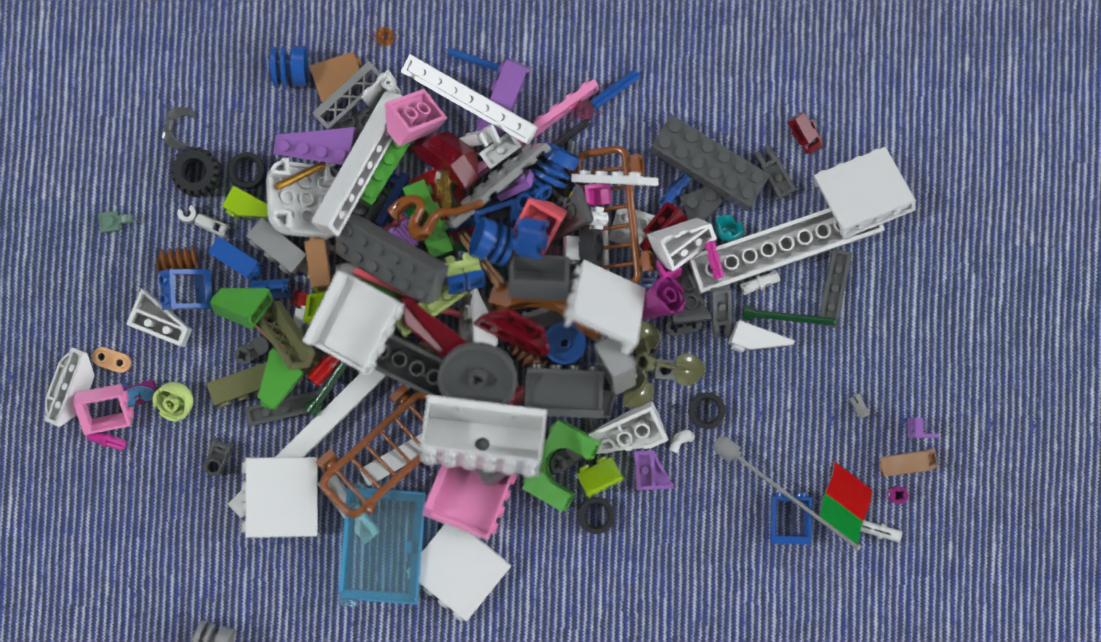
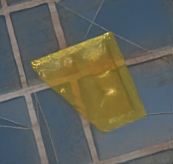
(442, 190)

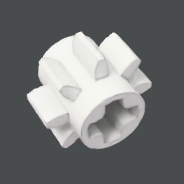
(599, 218)

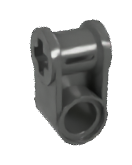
(218, 455)

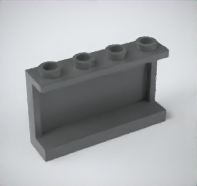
(565, 390)

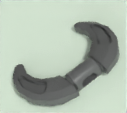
(167, 133)

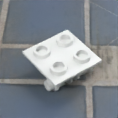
(384, 82)
(622, 235)

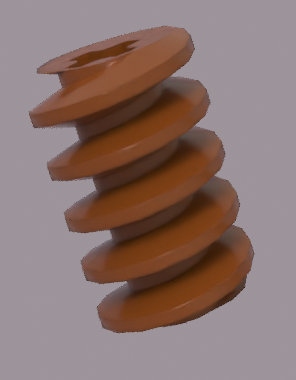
(177, 259)

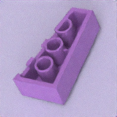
(506, 88)
(320, 145)

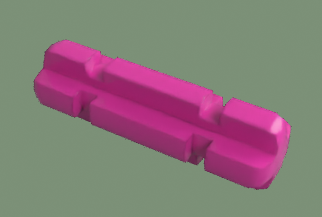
(714, 260)

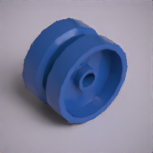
(575, 347)

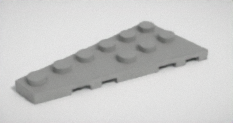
(500, 178)

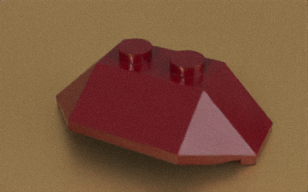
(450, 154)
(516, 330)

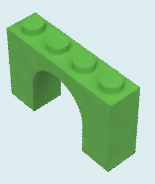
(561, 436)

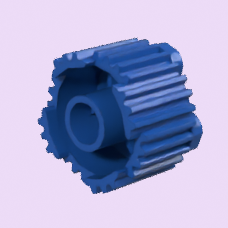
(531, 238)

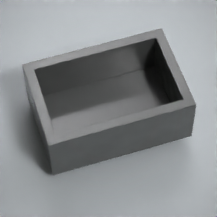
(539, 278)

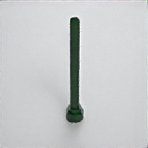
(752, 313)
(314, 406)

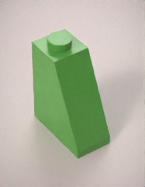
(242, 304)
(277, 381)

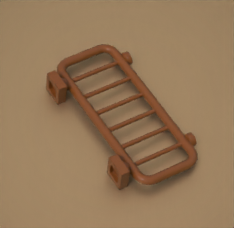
(634, 165)
(331, 464)

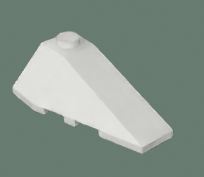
(632, 430)

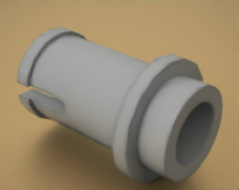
(860, 407)

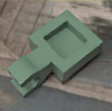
(112, 221)

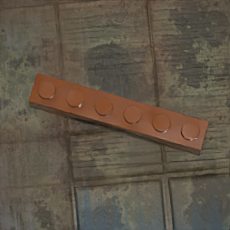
(499, 299)

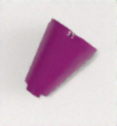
(663, 299)

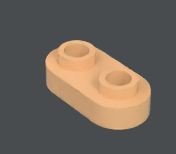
(111, 359)

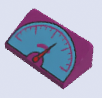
(140, 393)

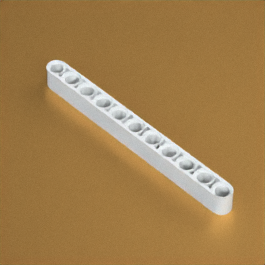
(323, 423)

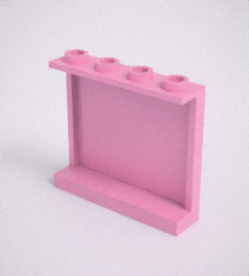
(466, 502)

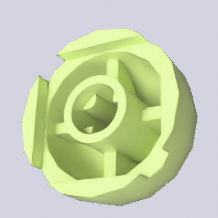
(173, 401)

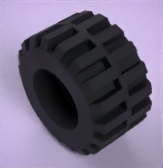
(180, 168)

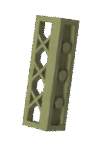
(290, 337)

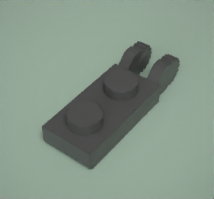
(778, 176)
(721, 310)

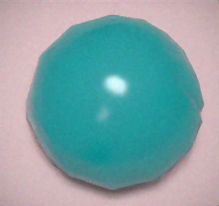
(728, 229)

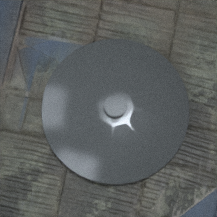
(478, 374)

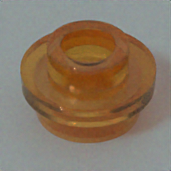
(384, 30)

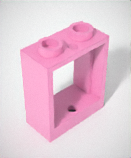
(105, 423)

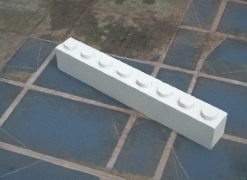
(355, 171)

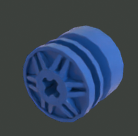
(289, 66)
(554, 166)
(492, 242)

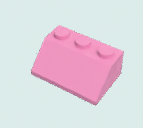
(413, 117)

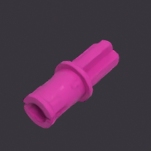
(107, 440)

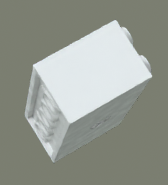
(456, 425)

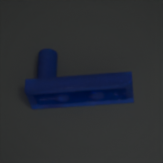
(398, 183)

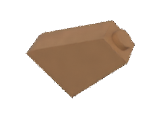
(333, 73)
(318, 264)
(908, 462)

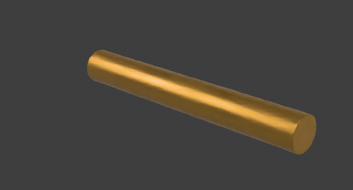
(299, 176)

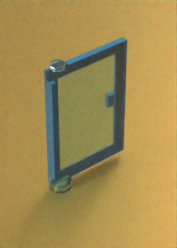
(382, 548)

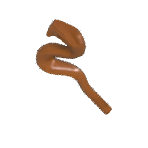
(422, 233)

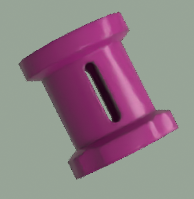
(891, 495)

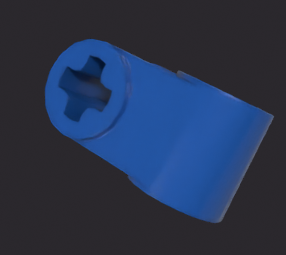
(534, 193)

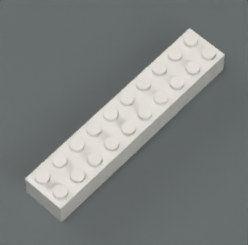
(773, 249)

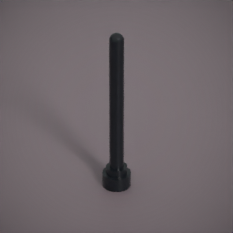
(566, 137)

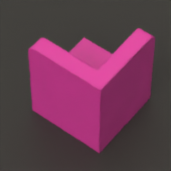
(598, 194)
(666, 273)

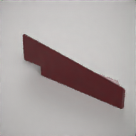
(429, 328)

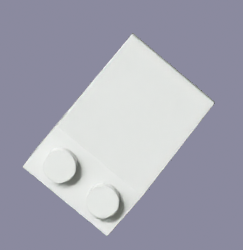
(472, 309)
(750, 337)

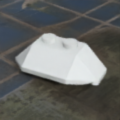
(71, 376)

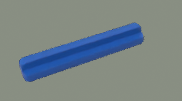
(615, 89)

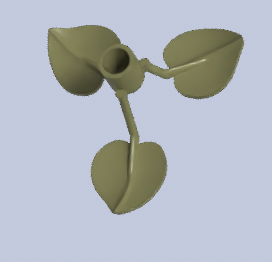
(688, 367)

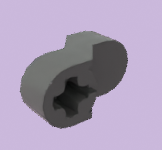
(246, 353)
(561, 463)

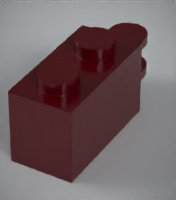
(666, 217)

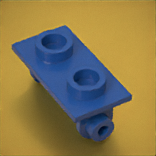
(278, 287)

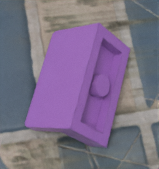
(915, 429)

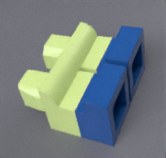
(463, 274)

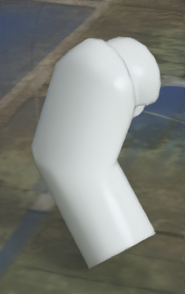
(679, 438)

